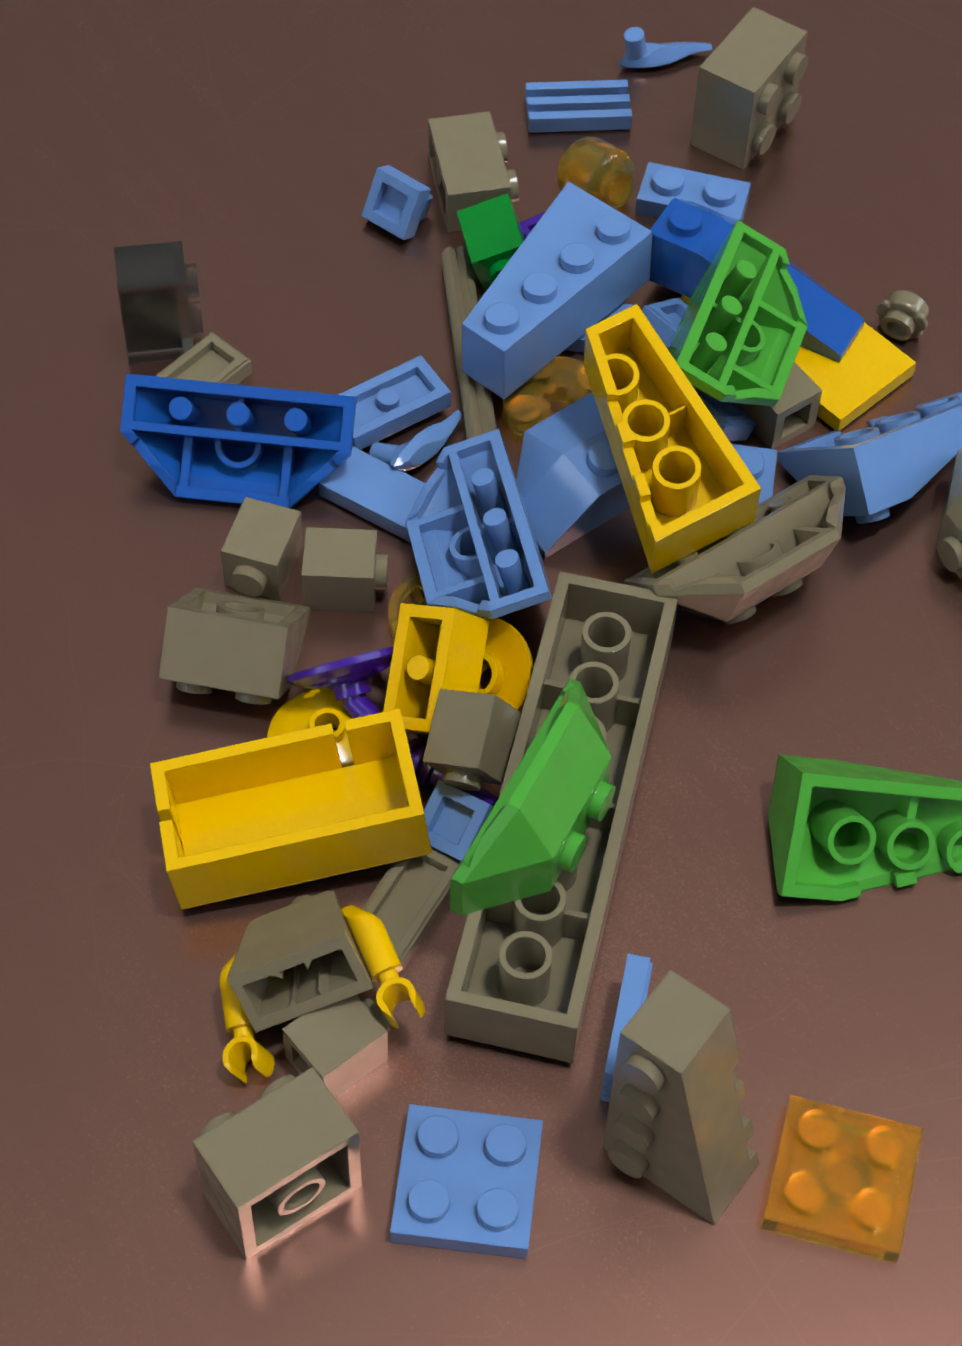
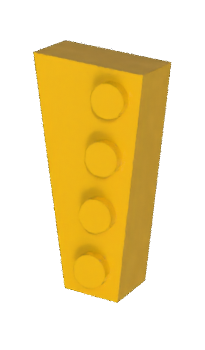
(668, 448)

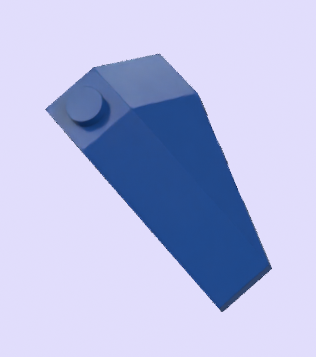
(689, 239)

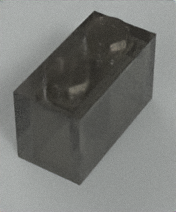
(155, 301)

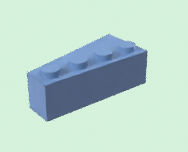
(556, 285)

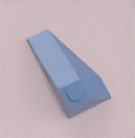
(886, 459)

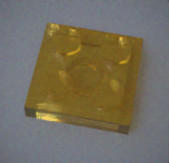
(843, 1179)

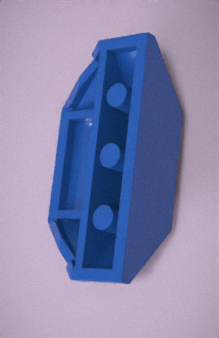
(236, 438)

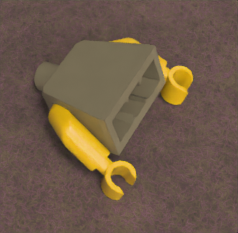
(303, 962)

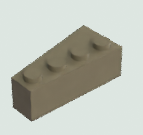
(680, 1100)

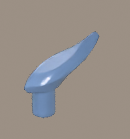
(647, 55)
(419, 448)

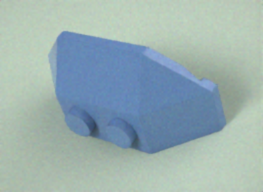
(569, 476)
(476, 534)

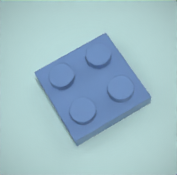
(467, 1181)

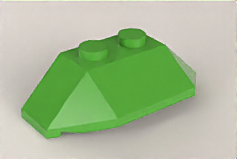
(742, 322)
(541, 811)

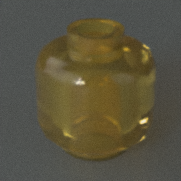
(599, 170)

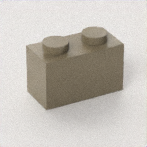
(468, 163)

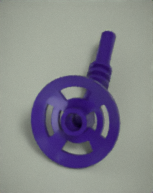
(350, 684)

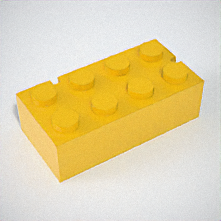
(288, 810)

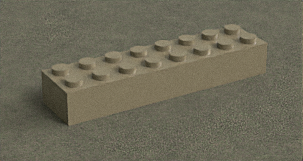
(532, 961)

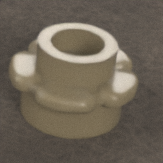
(903, 315)

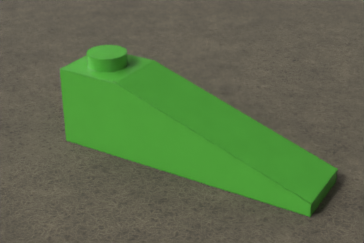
(859, 827)

